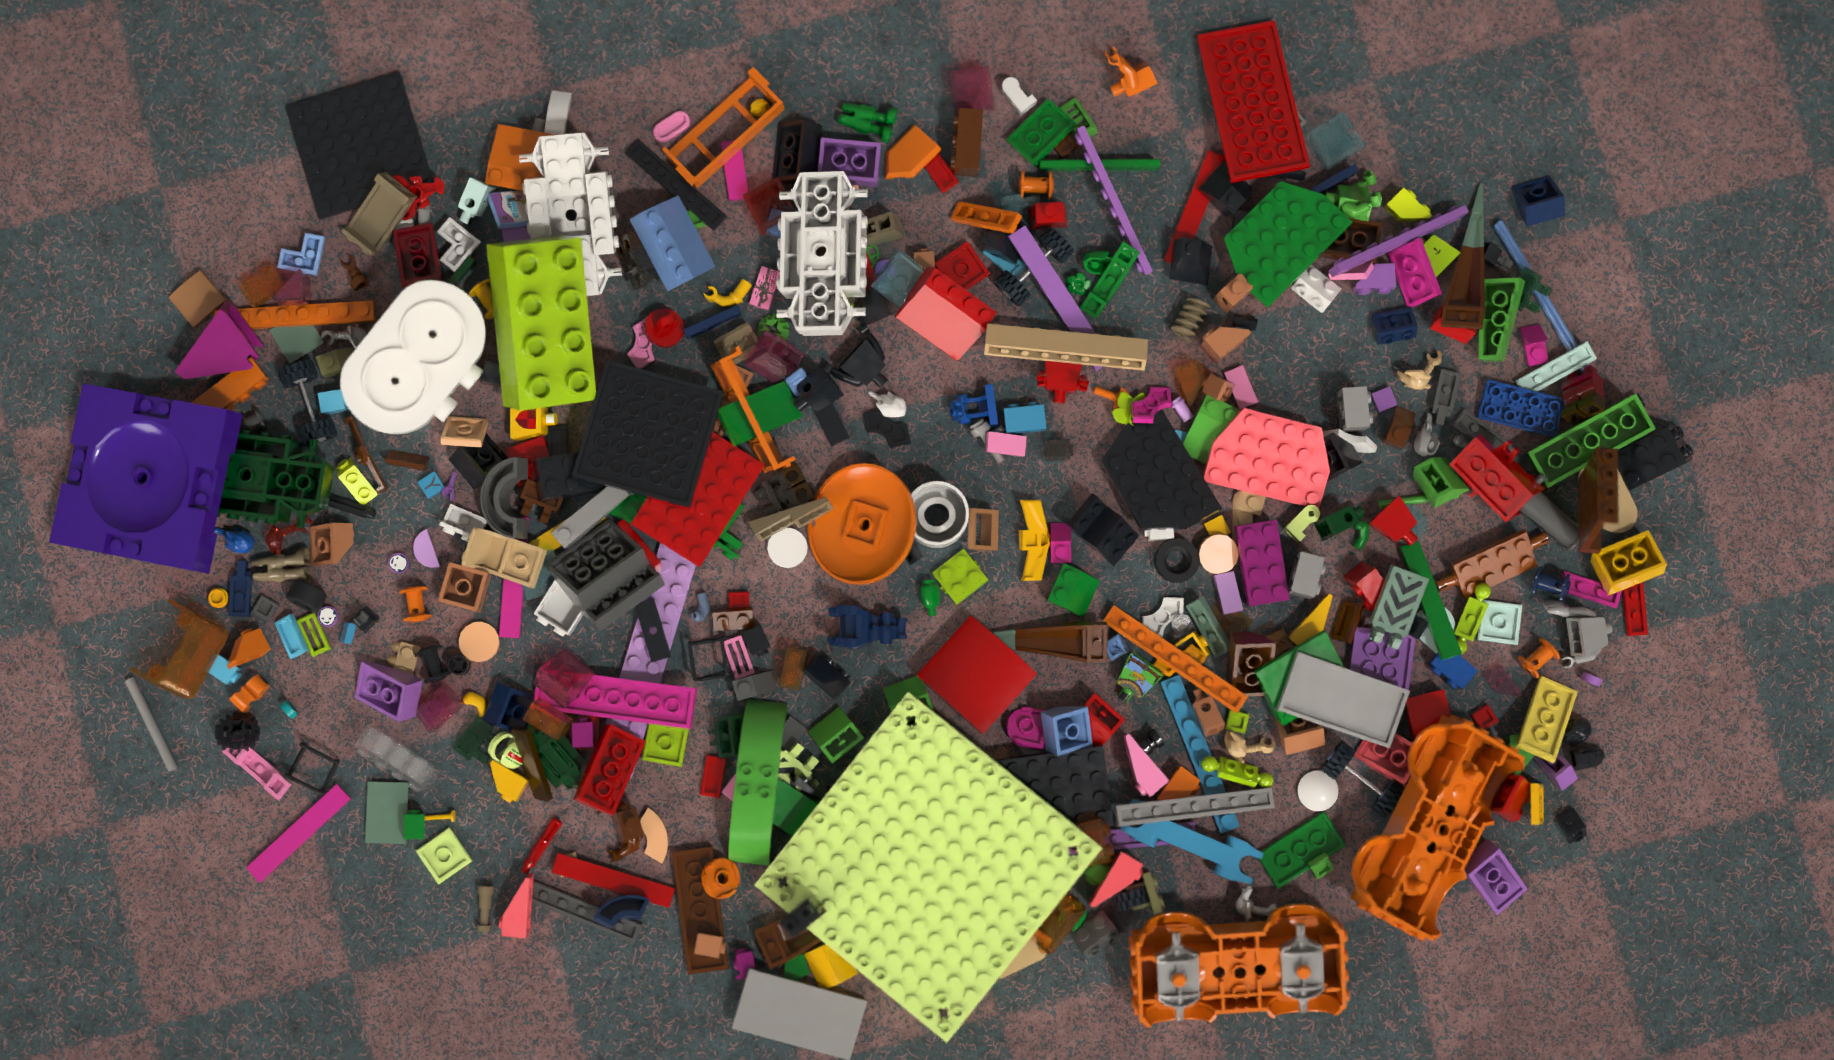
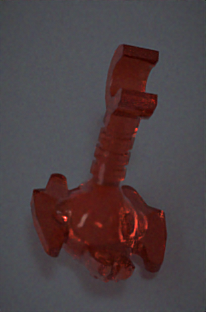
(275, 536)

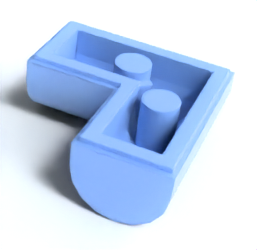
(308, 259)

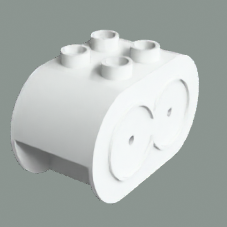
(415, 359)

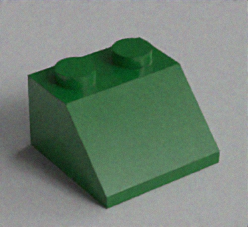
(1073, 590)

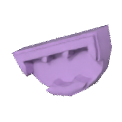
(425, 551)

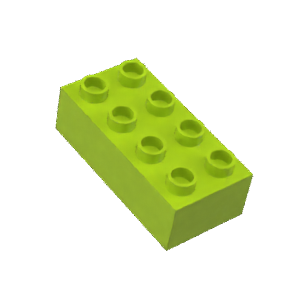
(541, 322)

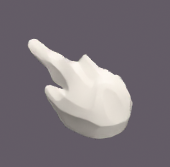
(890, 404)

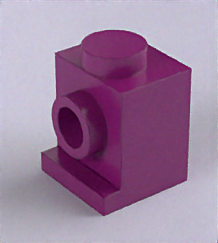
(744, 960)

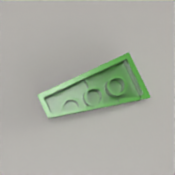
(1501, 308)

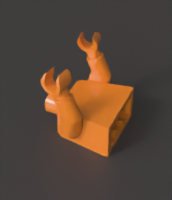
(1131, 78)

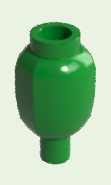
(930, 596)

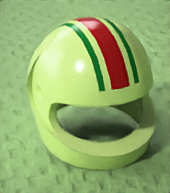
(508, 757)

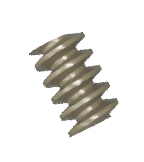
(1189, 317)

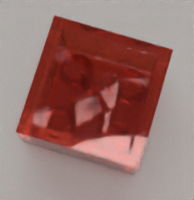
(762, 200)

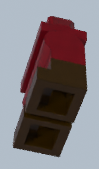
(1581, 394)

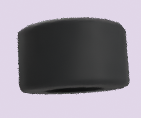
(306, 596)

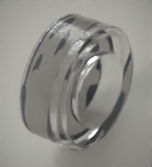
(1182, 624)

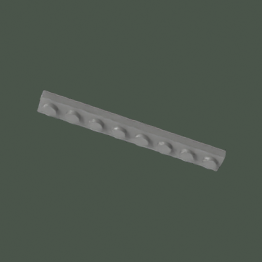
(1194, 807)

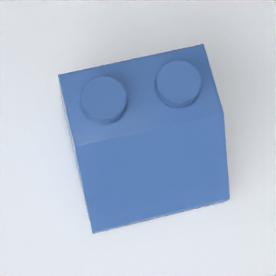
(1066, 729)

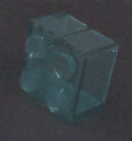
(1333, 143)

